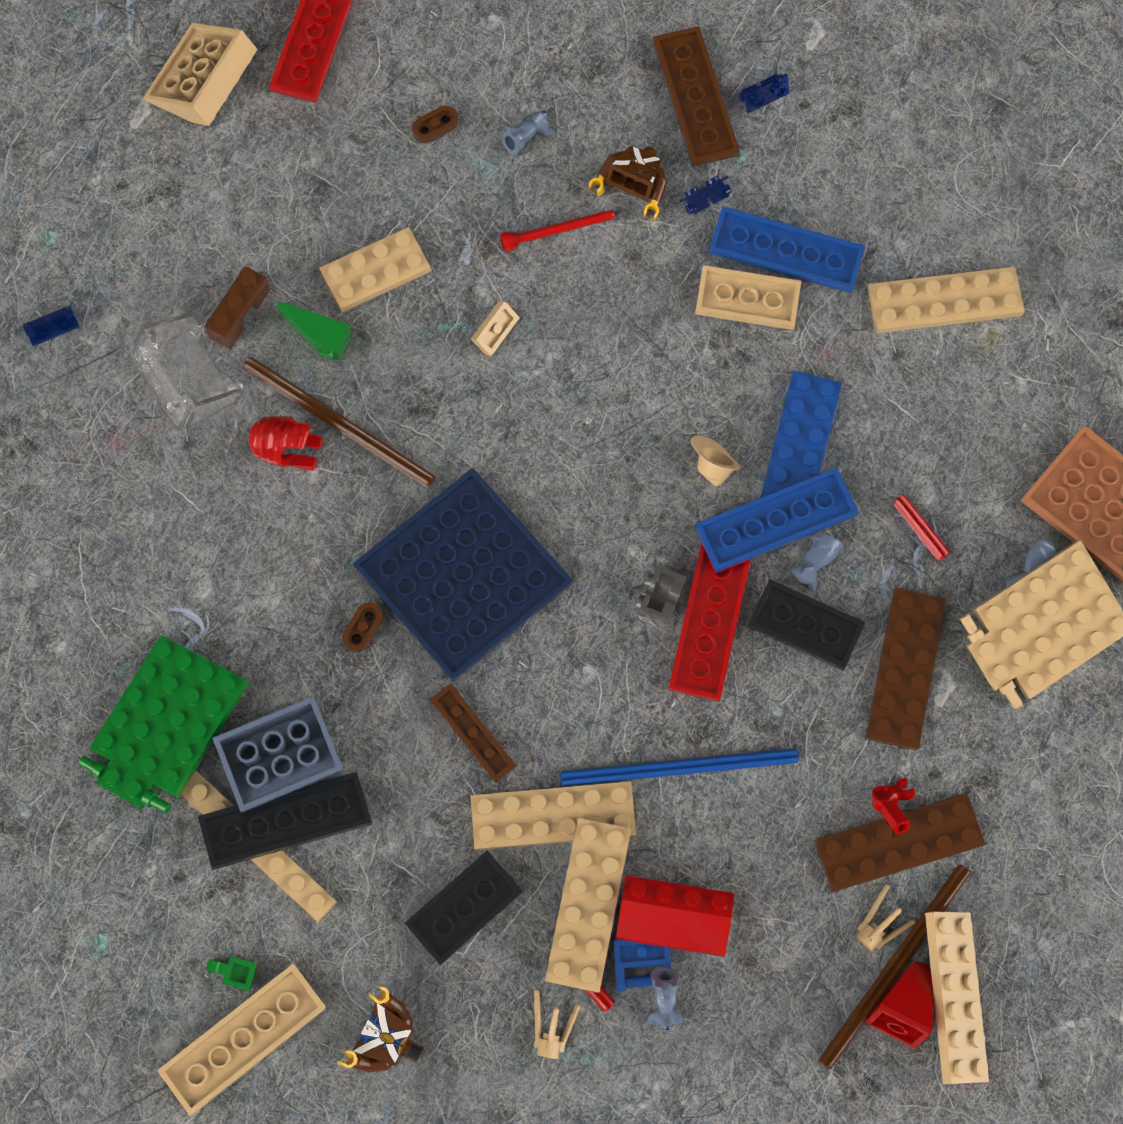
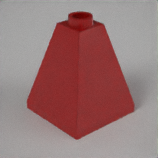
(907, 1007)

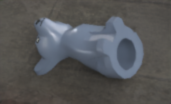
(516, 137)
(1039, 553)
(819, 555)
(665, 983)

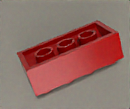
(675, 916)

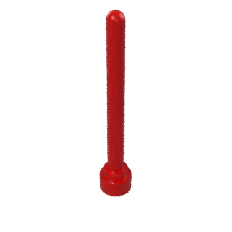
(512, 240)

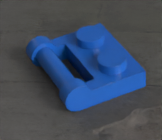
(637, 955)

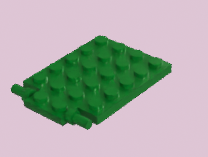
(163, 725)

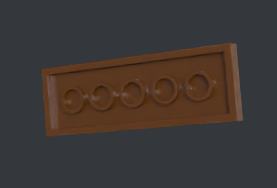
(696, 96)
(905, 669)
(877, 852)

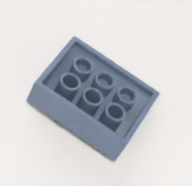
(277, 754)

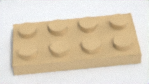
(375, 269)
(748, 297)

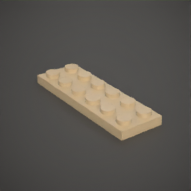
(945, 300)
(547, 814)
(588, 905)
(956, 998)
(242, 1039)

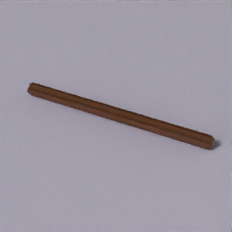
(339, 422)
(892, 969)

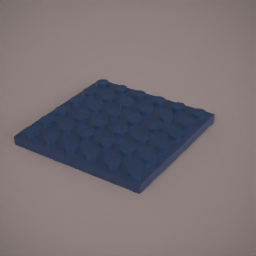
(462, 574)

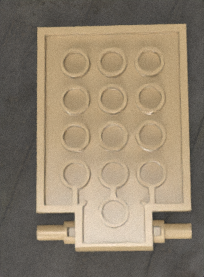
(1044, 624)

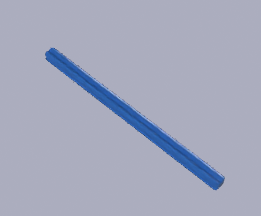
(679, 767)

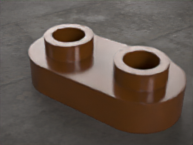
(433, 124)
(361, 627)

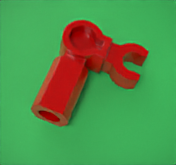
(885, 801)

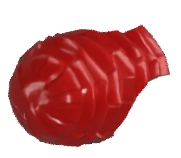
(275, 434)

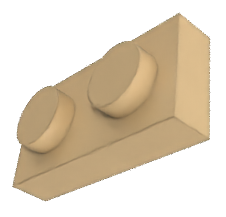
(495, 328)

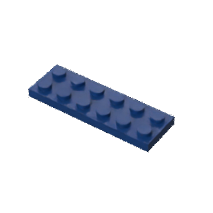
(786, 249)
(802, 431)
(776, 520)

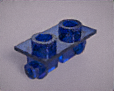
(769, 91)
(715, 190)
(51, 325)

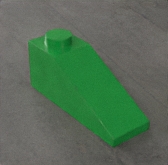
(322, 333)

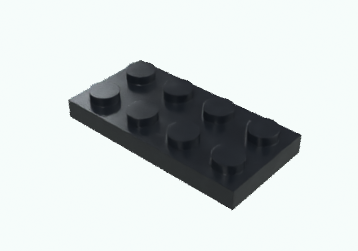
(806, 624)
(463, 907)

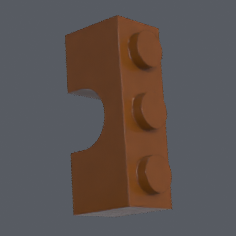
(227, 319)

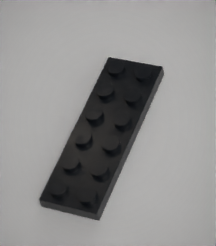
(285, 822)

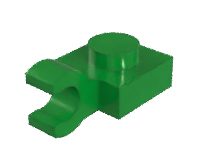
(236, 973)

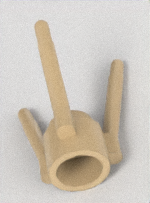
(872, 935)
(549, 1045)

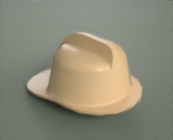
(713, 460)

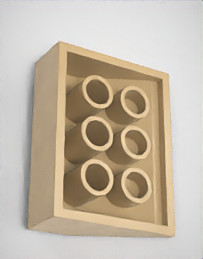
(201, 72)

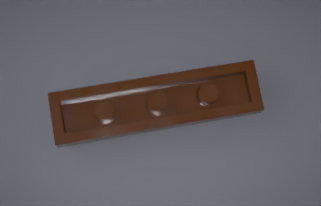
(473, 733)

